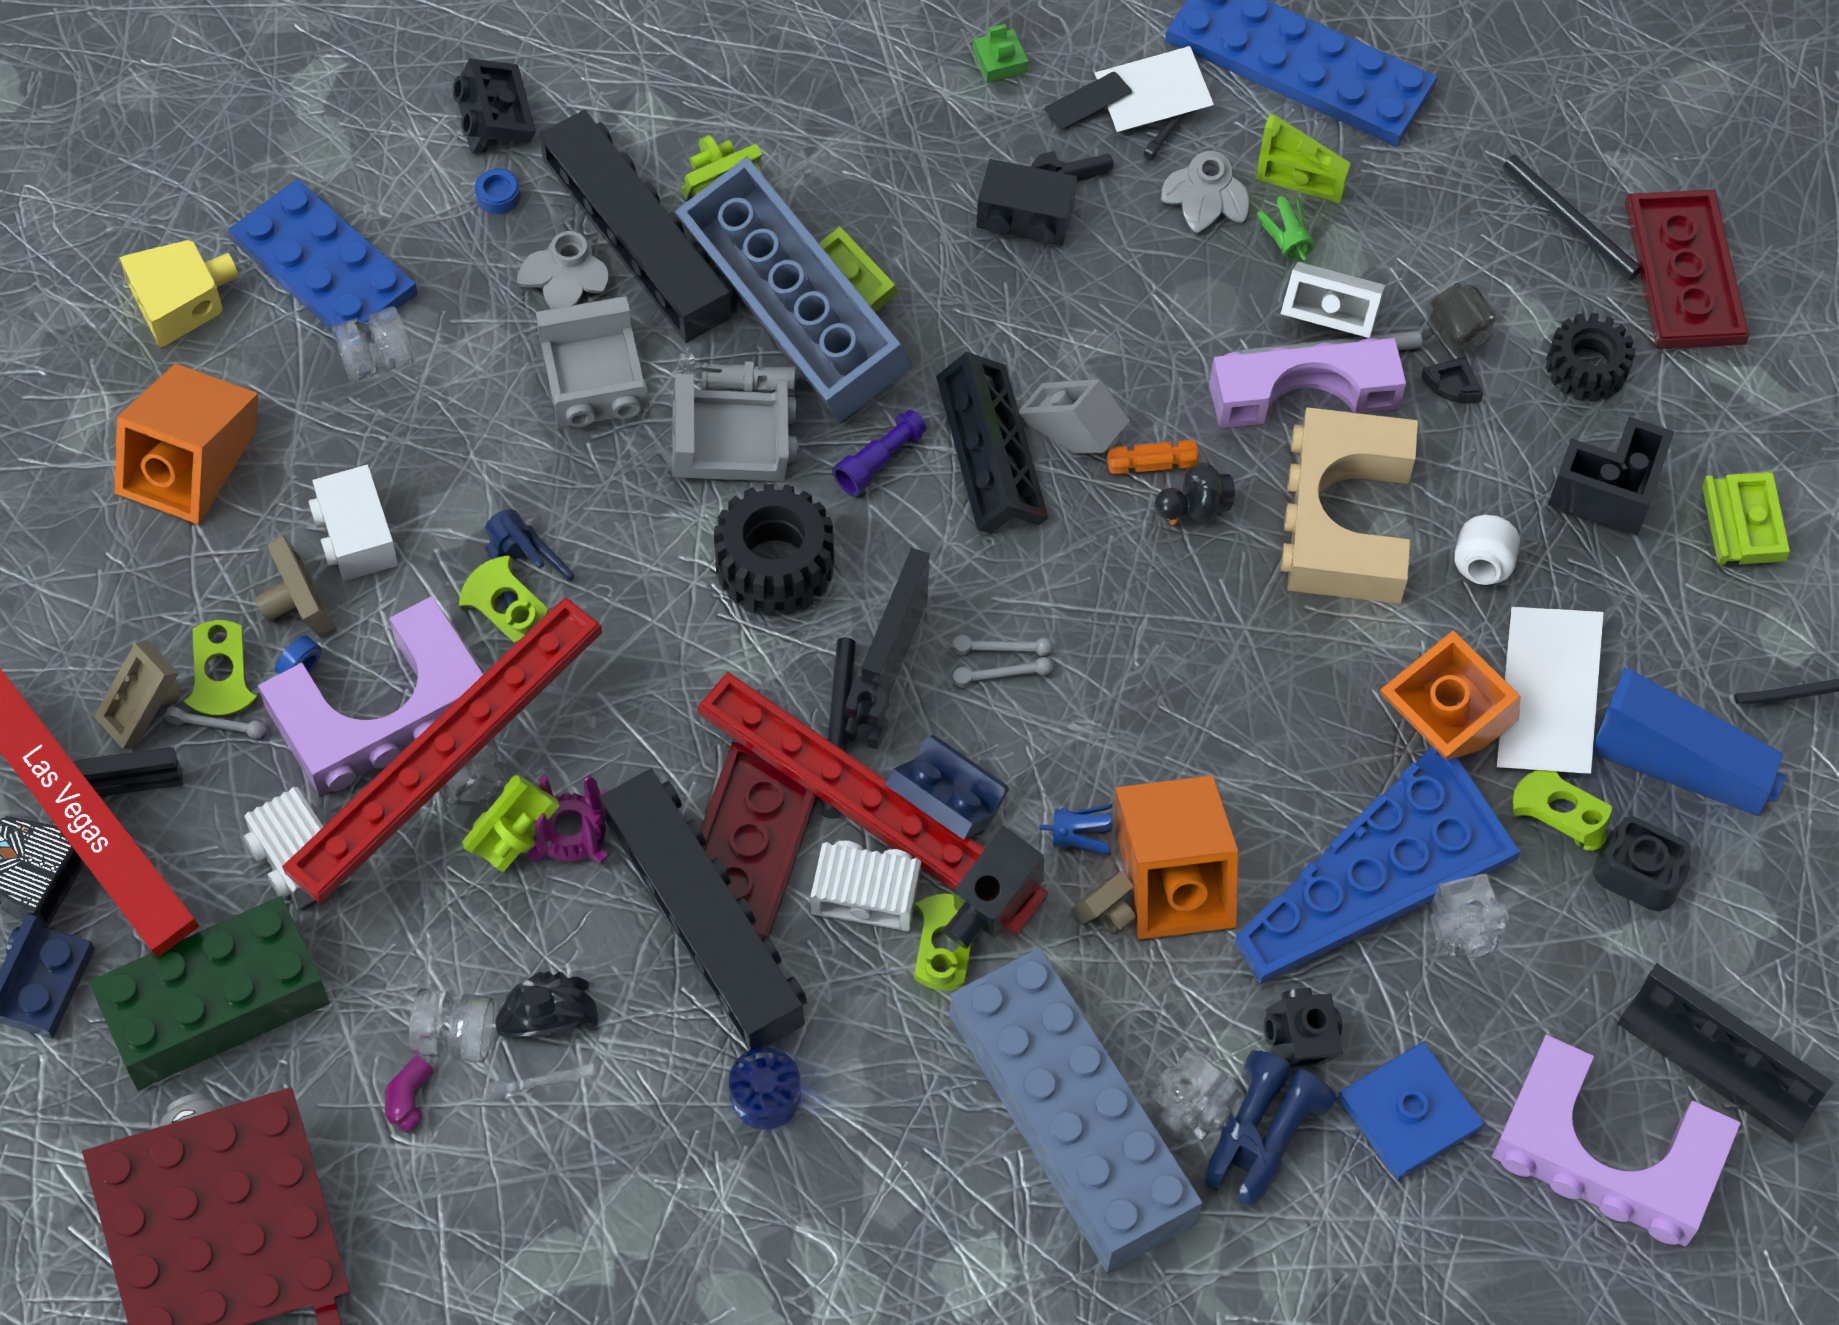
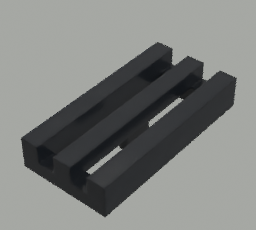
(132, 771)

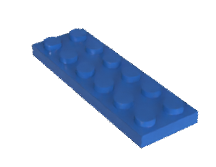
(1306, 63)

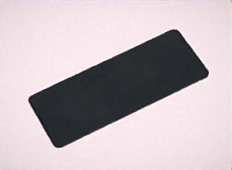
(1088, 100)

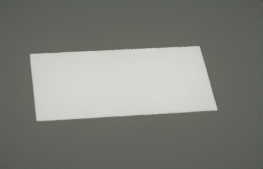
(1556, 673)

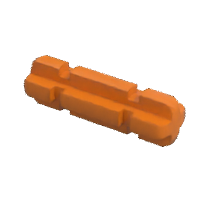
(1152, 456)

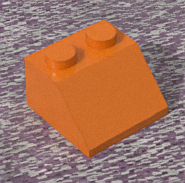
(1454, 698)

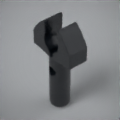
(1079, 168)

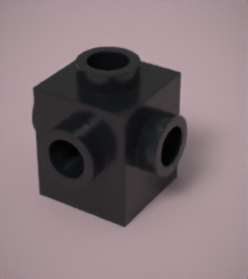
(1304, 1028)

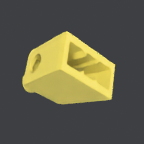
(176, 287)

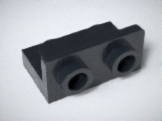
(492, 104)

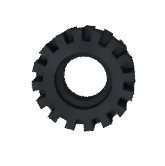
(1597, 337)

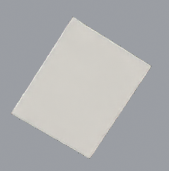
(1160, 89)

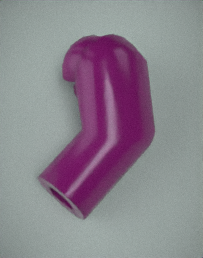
(401, 1094)

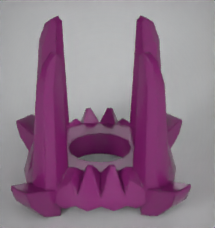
(583, 844)

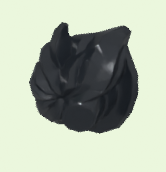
(546, 1006)

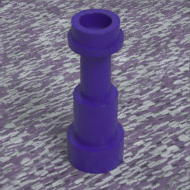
(856, 471)

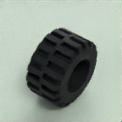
(769, 517)

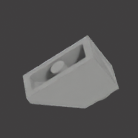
(1076, 415)

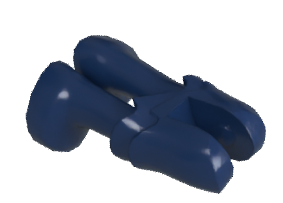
(1240, 1140)

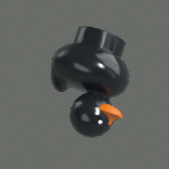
(1201, 498)

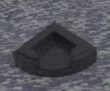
(1453, 381)

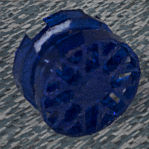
(765, 1089)

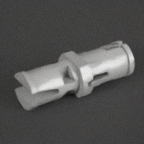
(747, 378)

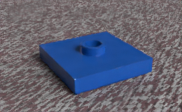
(1410, 1111)

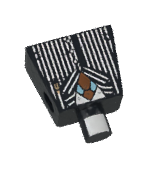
(35, 868)

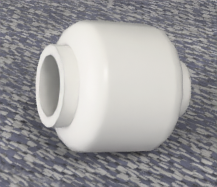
(1487, 549)

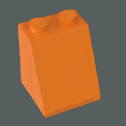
(182, 441)
(1177, 857)

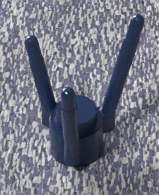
(514, 539)

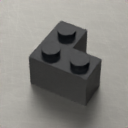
(1613, 485)

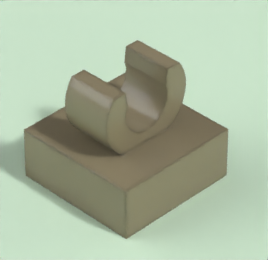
(1106, 903)

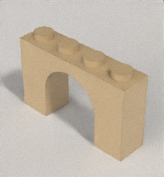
(1322, 553)

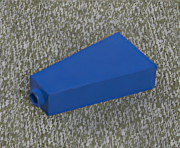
(1686, 746)

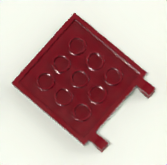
(219, 1218)

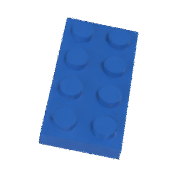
(320, 258)

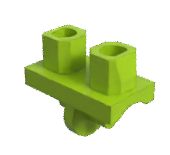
(716, 165)
(510, 823)

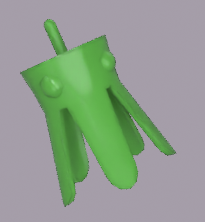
(1296, 240)

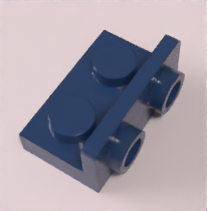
(949, 788)
(40, 976)

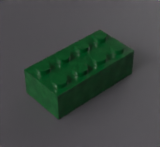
(209, 993)

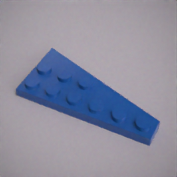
(1381, 867)

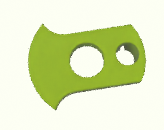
(491, 581)
(226, 696)
(1542, 787)
(936, 914)

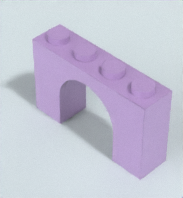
(340, 748)
(1662, 1198)

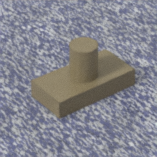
(294, 591)
(137, 693)

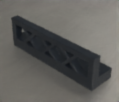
(983, 442)
(1725, 1054)

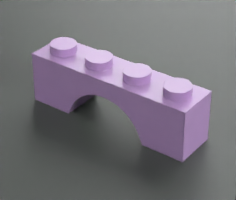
(1359, 373)

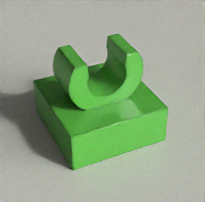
(1000, 54)

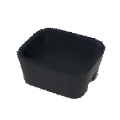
(1643, 864)

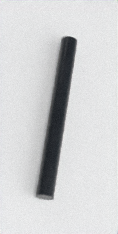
(1572, 217)
(840, 691)

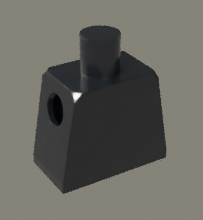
(1005, 870)

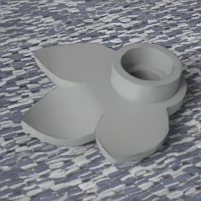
(1206, 196)
(564, 277)

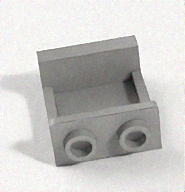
(592, 362)
(731, 433)

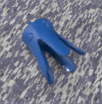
(1071, 823)

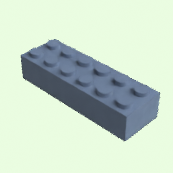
(794, 289)
(1074, 1109)

